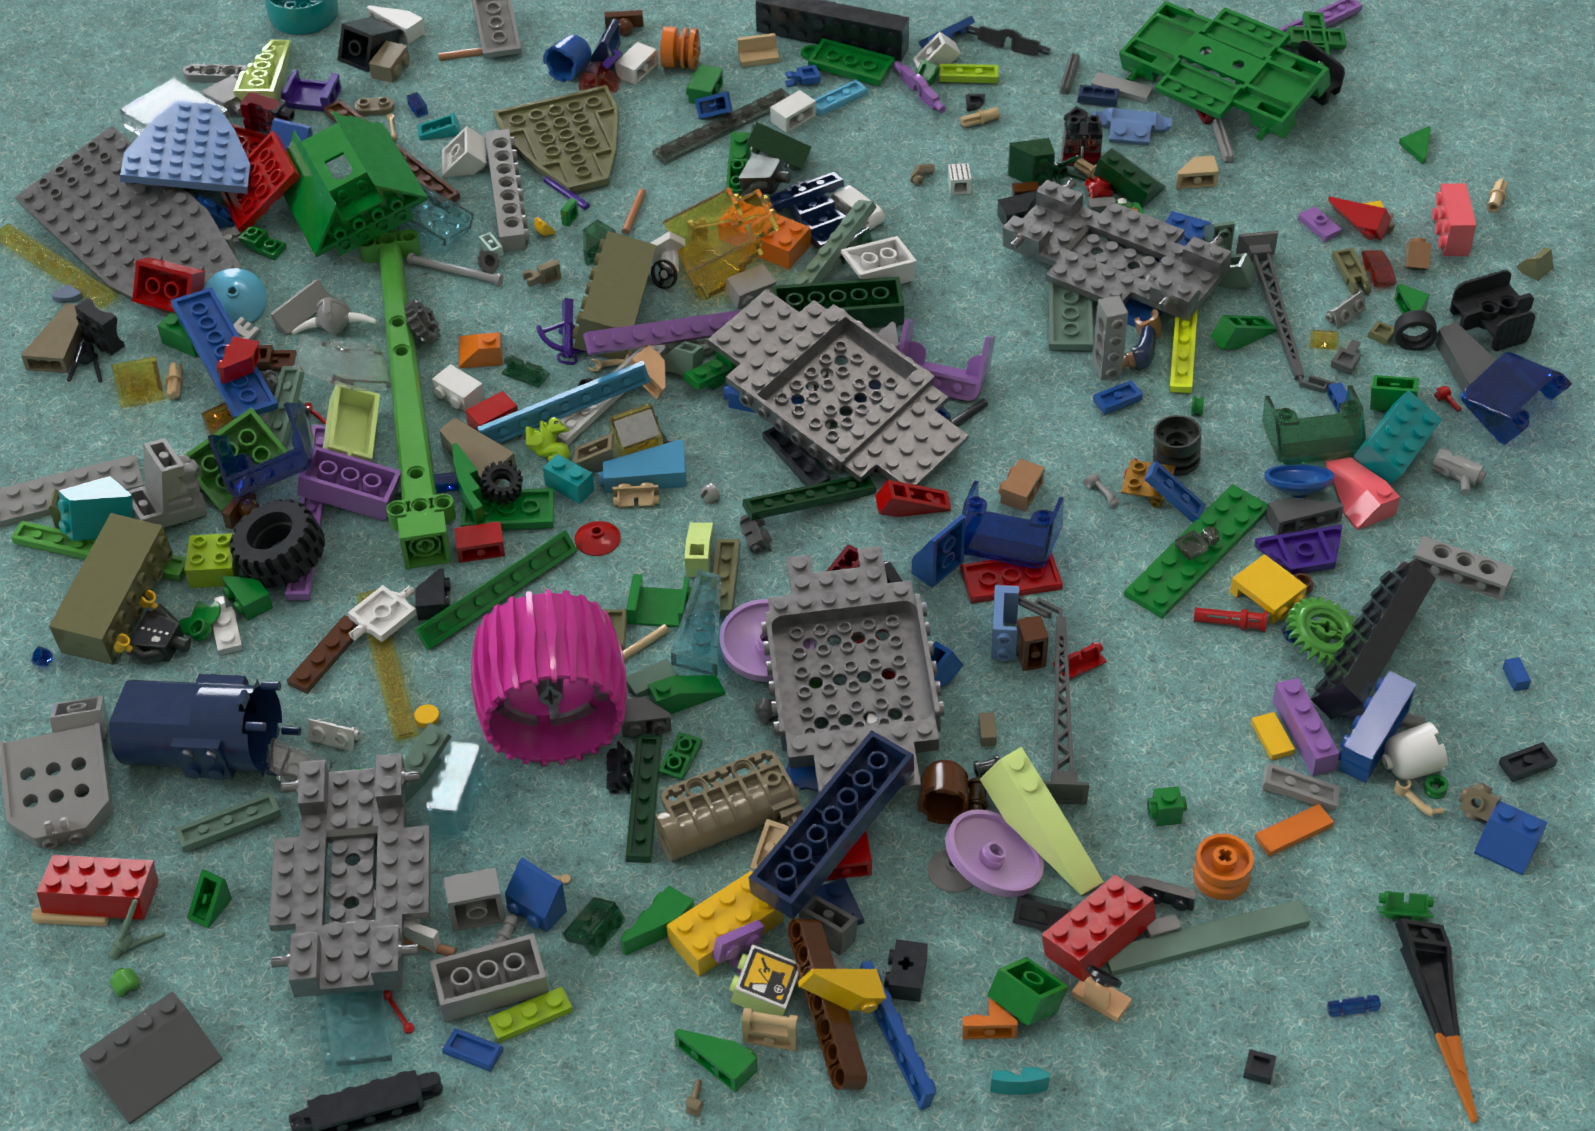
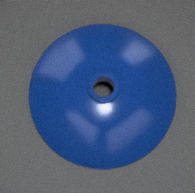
(1299, 479)

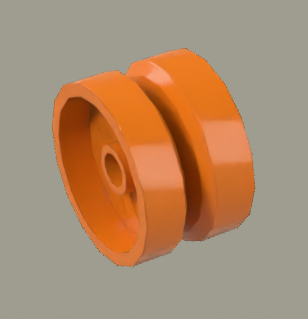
(1223, 866)

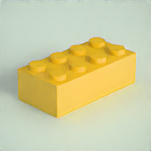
(727, 910)

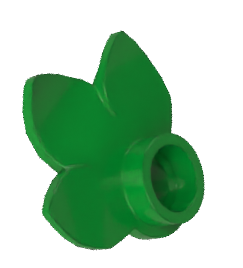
(201, 621)

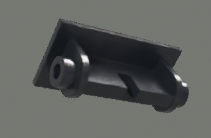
(620, 761)

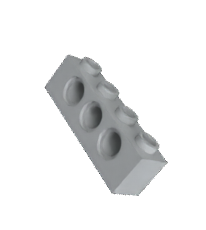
(1109, 337)
(1464, 568)

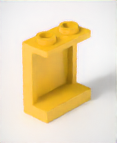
(1269, 587)

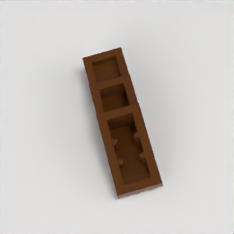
(275, 359)

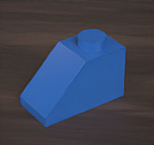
(947, 663)

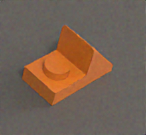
(996, 1025)

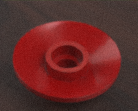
(597, 538)

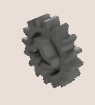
(422, 321)

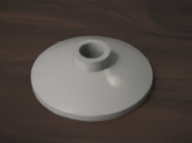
(945, 876)

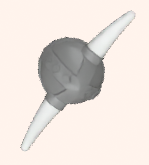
(332, 317)

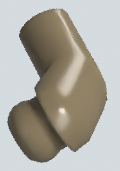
(921, 169)

